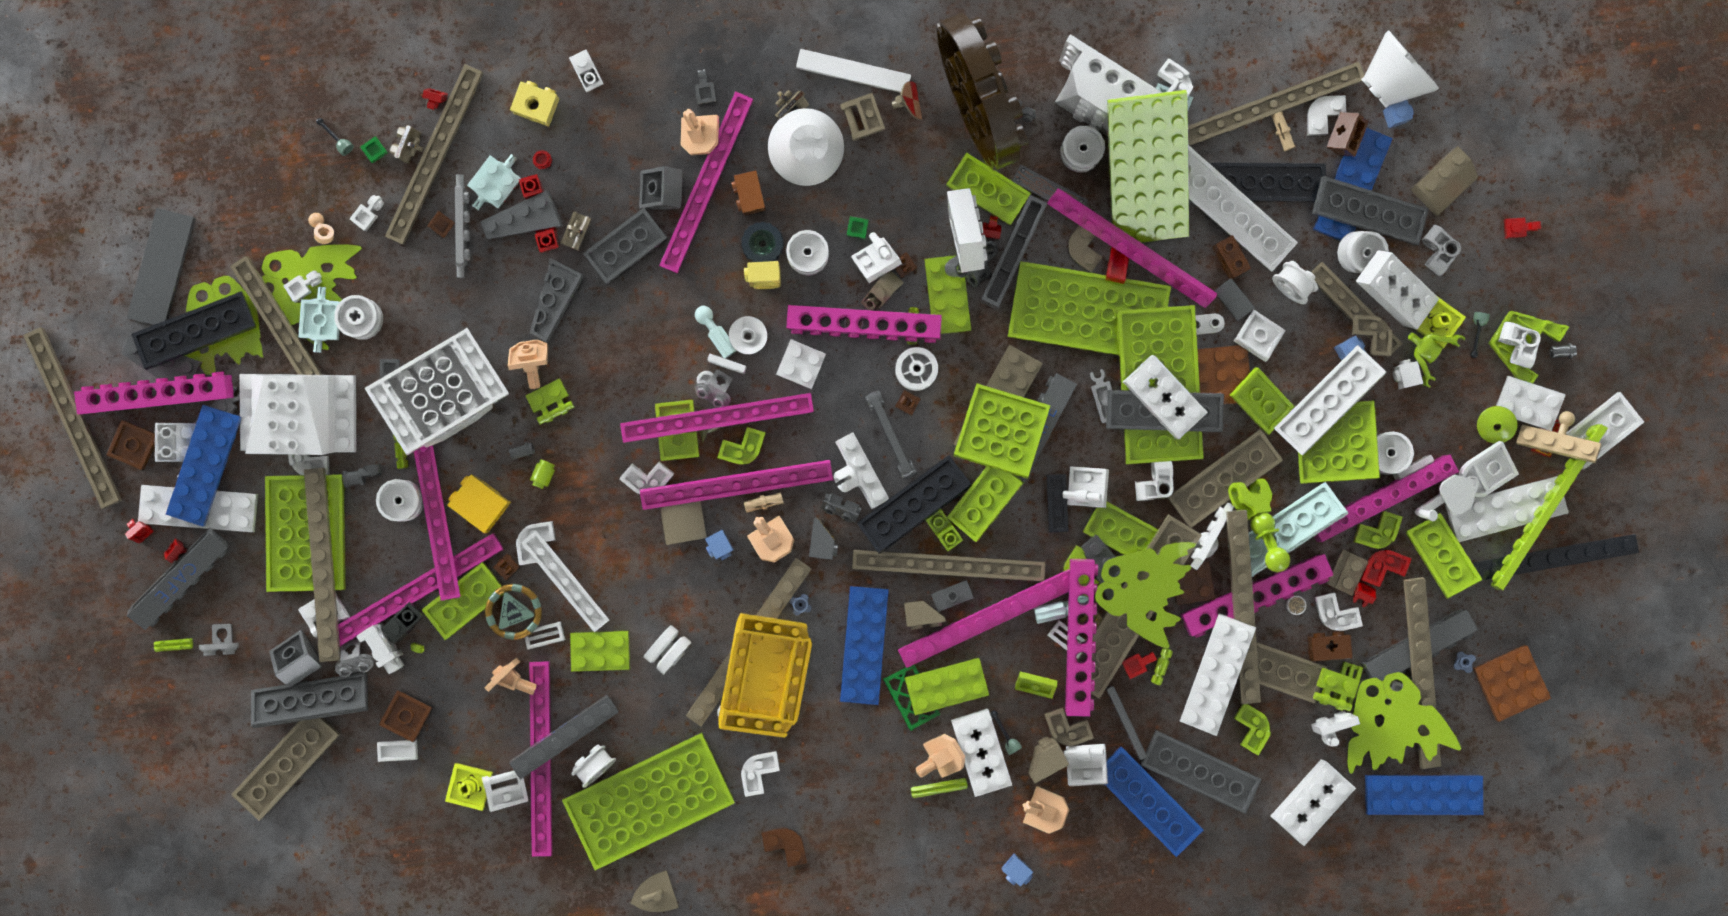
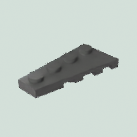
(528, 216)
(557, 294)
(178, 367)
(1099, 552)

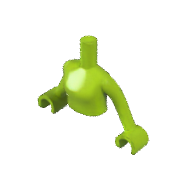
(1429, 350)

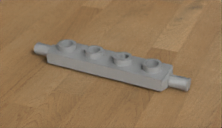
(462, 217)

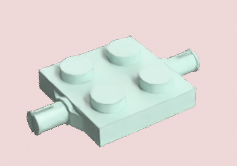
(494, 182)
(318, 320)

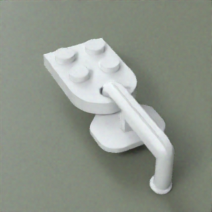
(1488, 472)

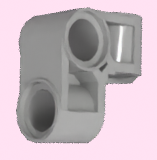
(1437, 240)

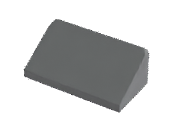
(1234, 299)

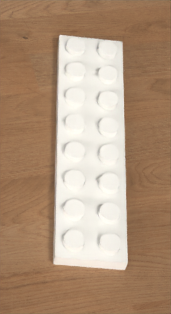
(1236, 213)

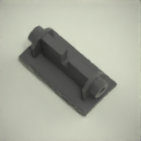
(848, 512)

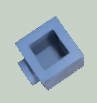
(1398, 114)
(1347, 346)
(719, 545)
(1017, 871)

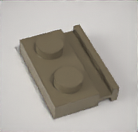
(1347, 572)

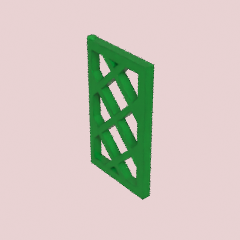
(895, 694)

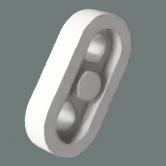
(1206, 326)

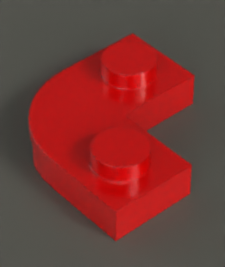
(1381, 562)

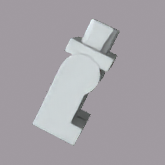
(382, 648)

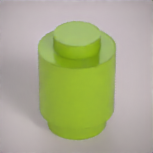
(542, 474)

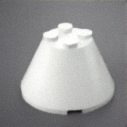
(1396, 74)
(806, 147)

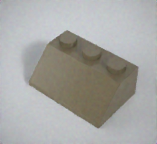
(1445, 181)
(1046, 759)

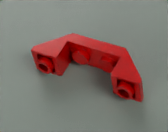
(547, 238)

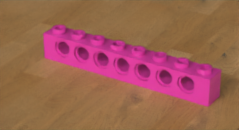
(797, 313)
(87, 402)
(1390, 495)
(1321, 575)
(1082, 706)

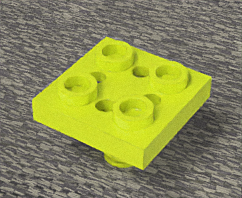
(1442, 315)
(458, 792)

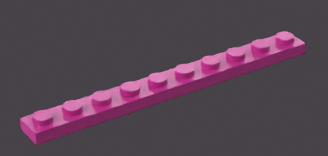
(706, 183)
(1131, 248)
(716, 417)
(736, 484)
(436, 523)
(416, 589)
(985, 619)
(541, 777)

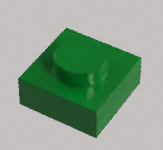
(374, 149)
(857, 227)

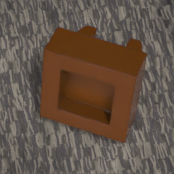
(441, 224)
(906, 267)
(907, 402)
(506, 566)

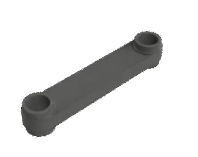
(906, 467)

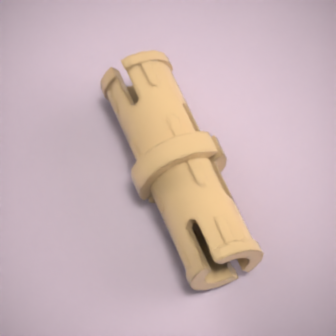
(1283, 131)
(763, 502)

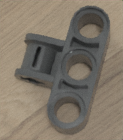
(977, 276)

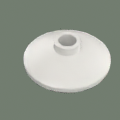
(750, 326)

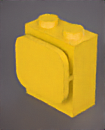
(478, 503)

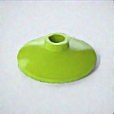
(1493, 416)

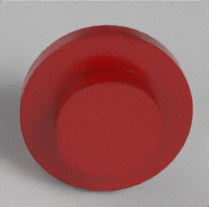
(542, 159)

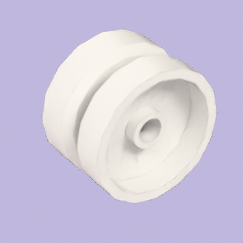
(1092, 144)
(1359, 248)
(811, 263)
(347, 317)
(1401, 452)
(388, 500)
(669, 651)

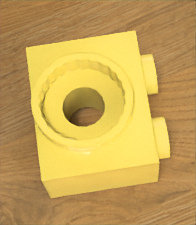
(530, 93)
(763, 275)

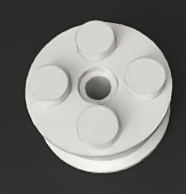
(1295, 282)
(916, 357)
(593, 766)

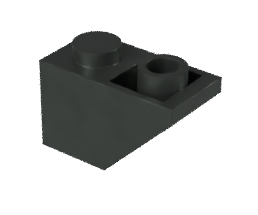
(402, 623)

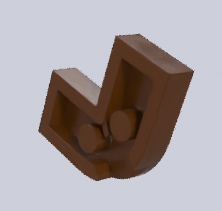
(786, 839)

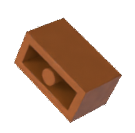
(749, 193)

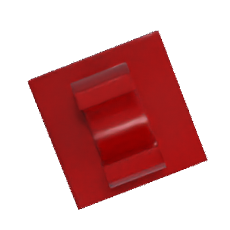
(435, 97)
(991, 229)
(138, 531)
(174, 550)
(1365, 593)

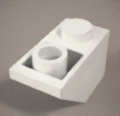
(586, 71)

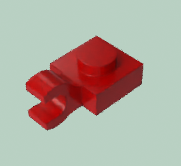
(1518, 227)
(1135, 664)

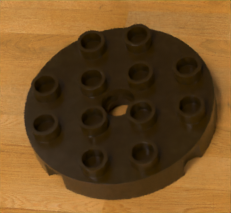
(981, 90)

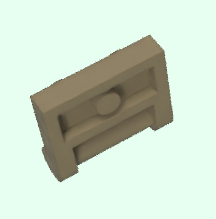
(868, 113)

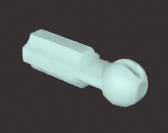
(716, 333)
(1054, 610)

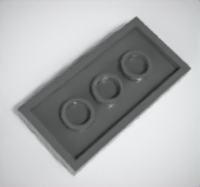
(625, 246)

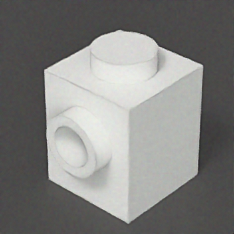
(1407, 374)

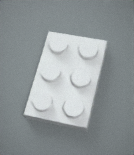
(1531, 402)

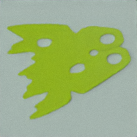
(293, 266)
(234, 346)
(1148, 593)
(1399, 726)

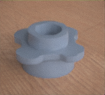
(805, 606)
(1459, 662)

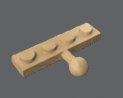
(1559, 442)

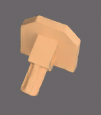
(699, 133)
(529, 356)
(771, 539)
(509, 678)
(943, 755)
(1046, 811)

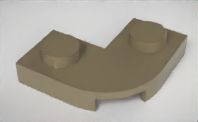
(1079, 249)
(1378, 330)
(1066, 733)

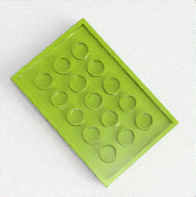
(288, 533)

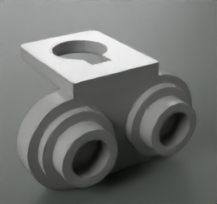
(713, 392)
(227, 646)
(353, 662)

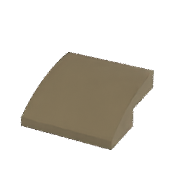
(683, 522)

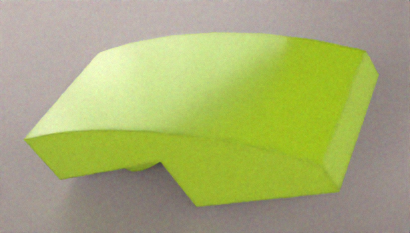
(944, 530)

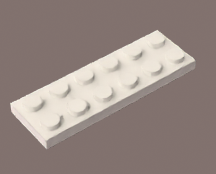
(1330, 400)
(1503, 510)
(228, 512)
(1217, 674)

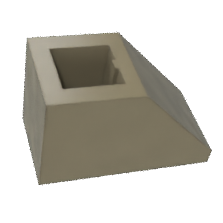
(882, 291)
(920, 613)

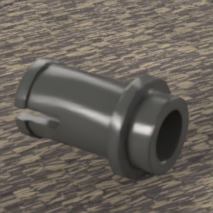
(1563, 351)
(522, 451)

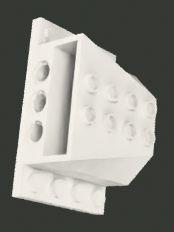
(1094, 82)
(437, 393)
(297, 414)

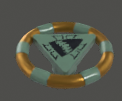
(513, 611)

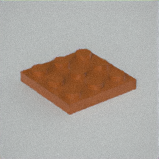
(1222, 370)
(1511, 683)

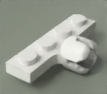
(859, 472)
(1208, 542)

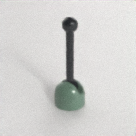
(343, 146)
(1480, 320)
(1011, 745)

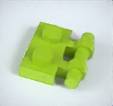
(546, 396)
(1338, 683)

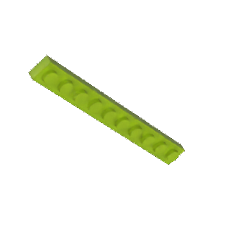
(1543, 513)

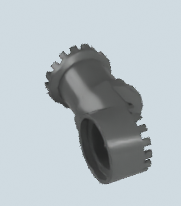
(359, 476)

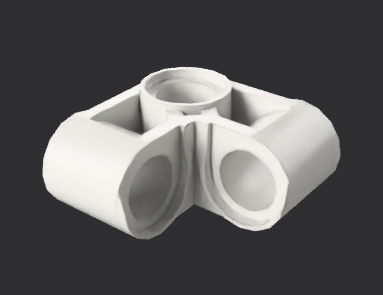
(1523, 353)
(1162, 474)

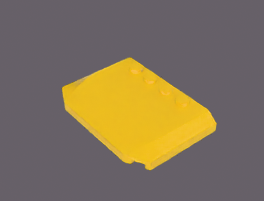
(765, 676)

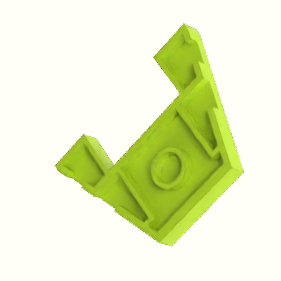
(1505, 351)

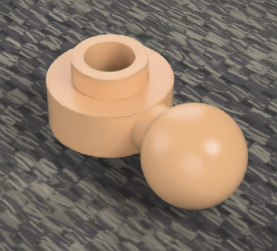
(317, 221)

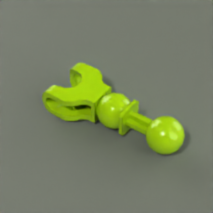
(1262, 524)

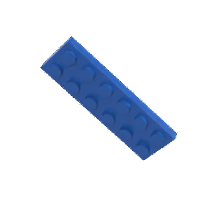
(1358, 171)
(203, 465)
(864, 645)
(1424, 794)
(1150, 802)

